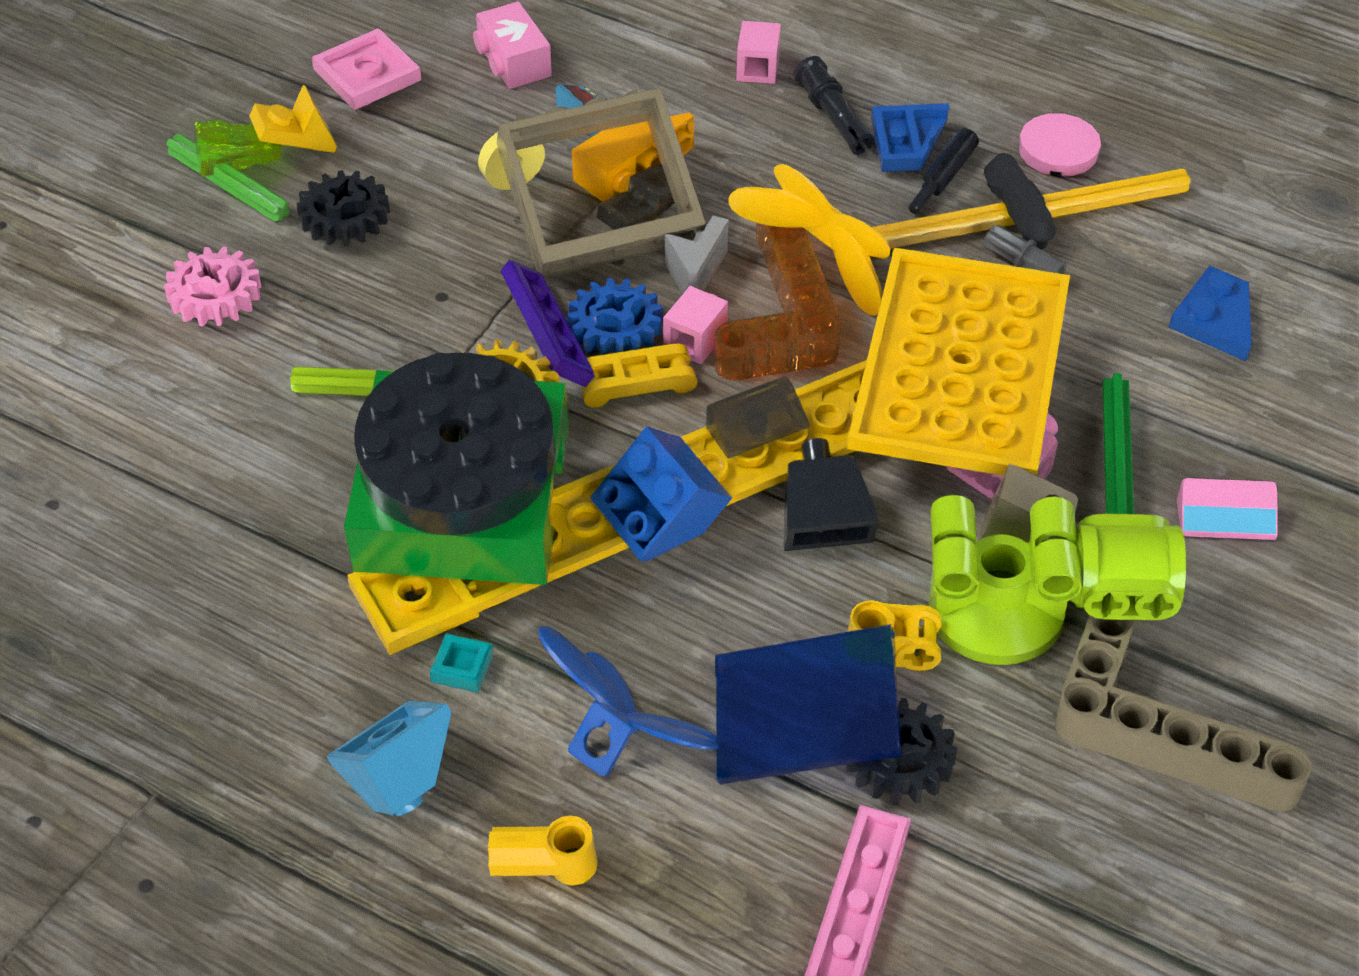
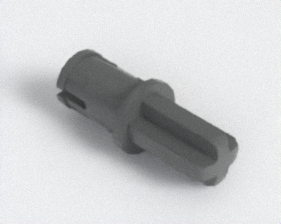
(1022, 252)

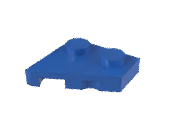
(907, 134)
(1217, 313)

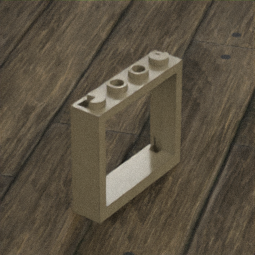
(596, 116)

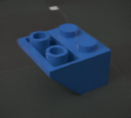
(659, 494)

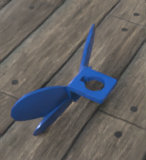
(614, 706)

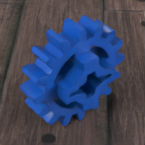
(615, 317)

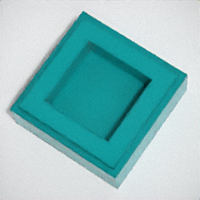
(461, 663)

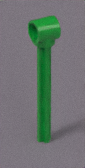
(1117, 446)

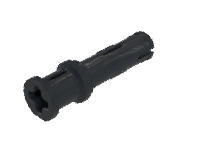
(826, 94)

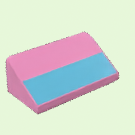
(1228, 508)

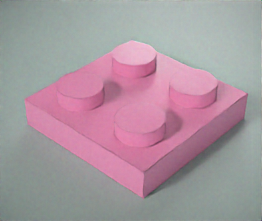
(366, 69)

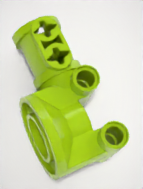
(1011, 597)

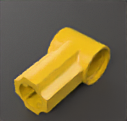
(541, 851)

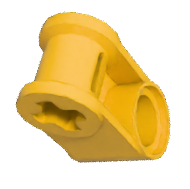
(906, 628)

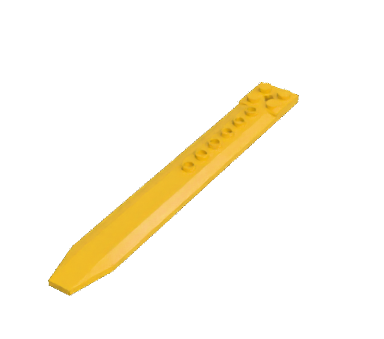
(586, 535)

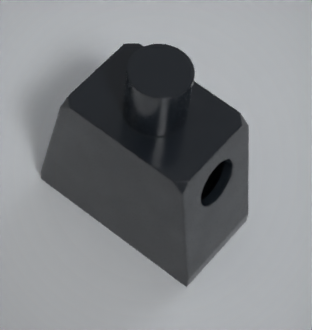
(826, 501)

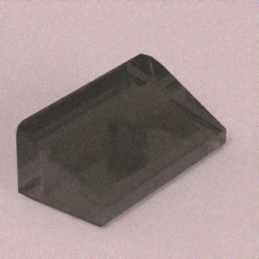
(756, 417)

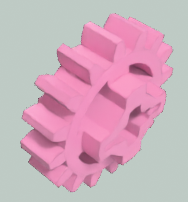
(213, 286)

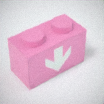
(513, 45)

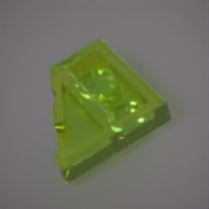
(235, 143)

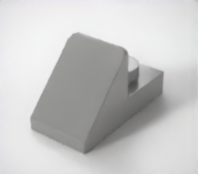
(697, 260)

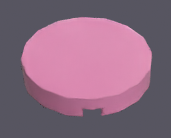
(1059, 144)

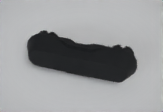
(1022, 199)

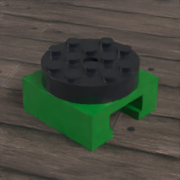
(457, 471)

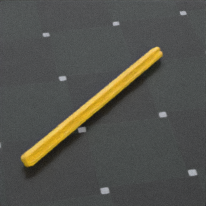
(1058, 203)

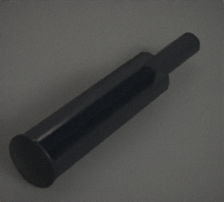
(945, 167)

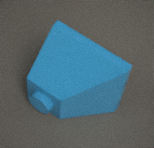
(396, 757)

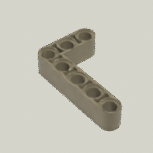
(1262, 768)

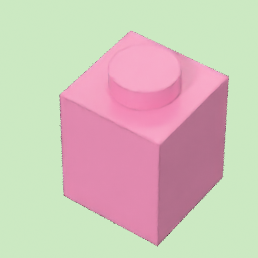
(758, 52)
(694, 322)

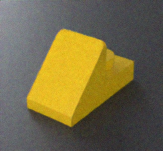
(293, 127)

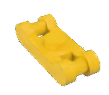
(639, 373)

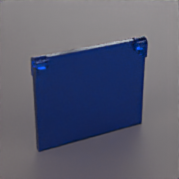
(807, 705)

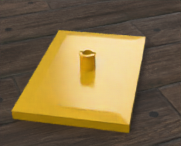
(960, 363)

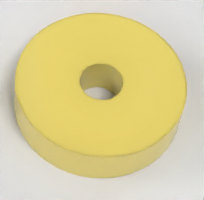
(492, 167)

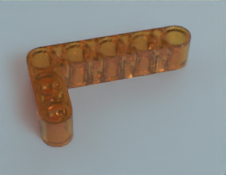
(787, 341)

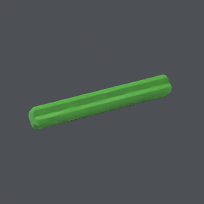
(232, 180)

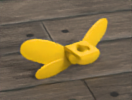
(806, 207)

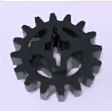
(343, 208)
(924, 762)

